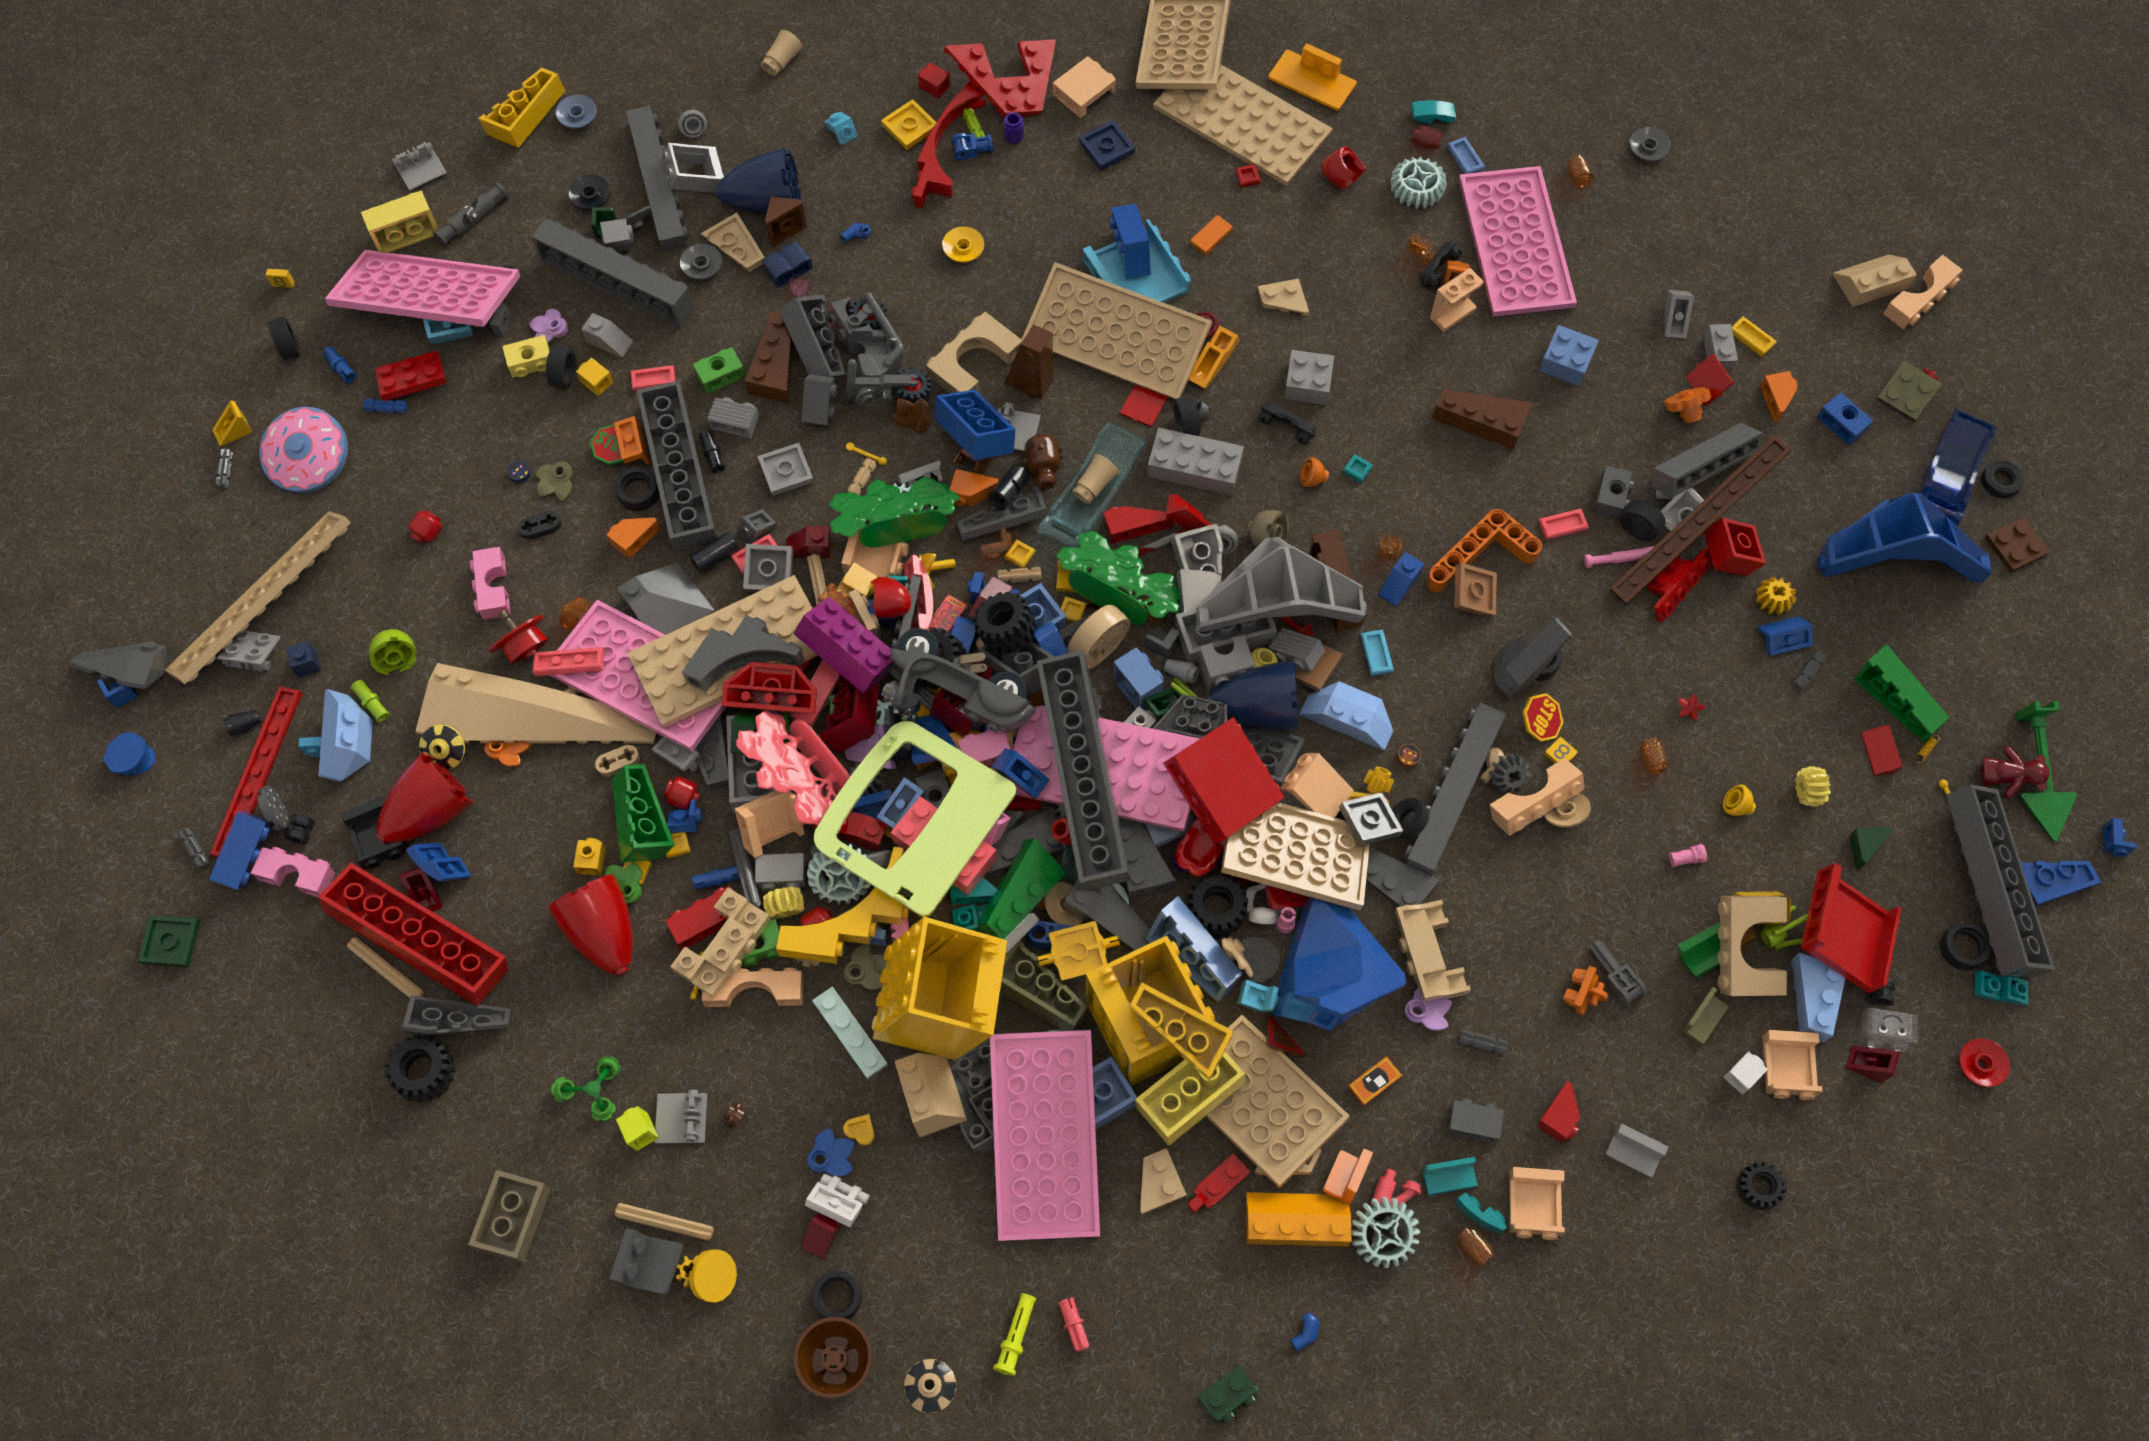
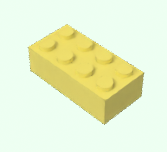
(1187, 1097)

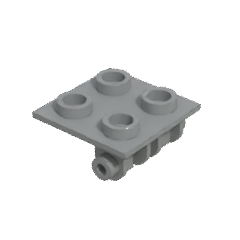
(419, 166)
(1024, 423)
(249, 651)
(681, 1117)

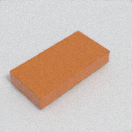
(1211, 235)

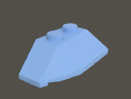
(1350, 713)
(344, 737)

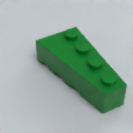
(1901, 693)
(639, 818)
(1025, 884)

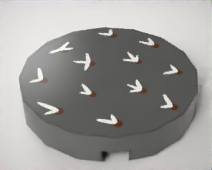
(273, 808)

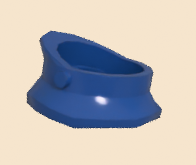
(129, 755)

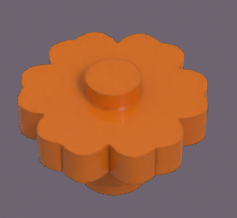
(1688, 403)

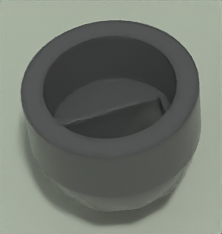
(1203, 410)

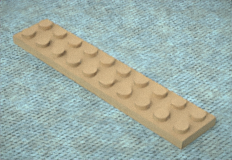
(255, 599)

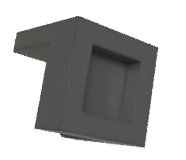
(1162, 642)

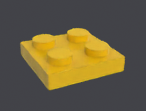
(909, 124)

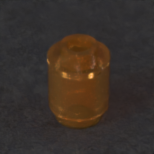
(1580, 171)
(1654, 756)
(1475, 1246)

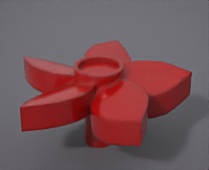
(1690, 707)

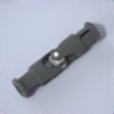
(479, 207)

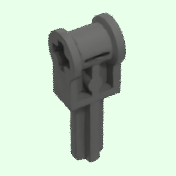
(1620, 979)

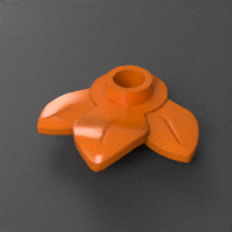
(507, 752)

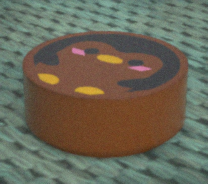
(1409, 755)

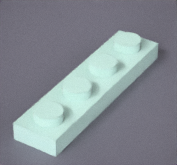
(850, 1032)

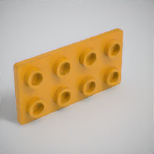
(1314, 76)

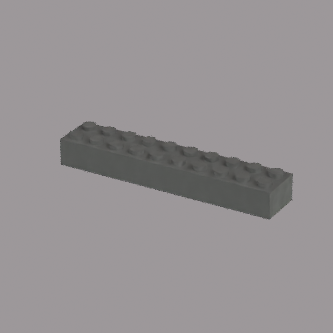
(1083, 771)

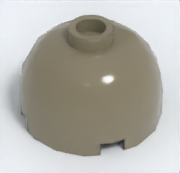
(1268, 525)

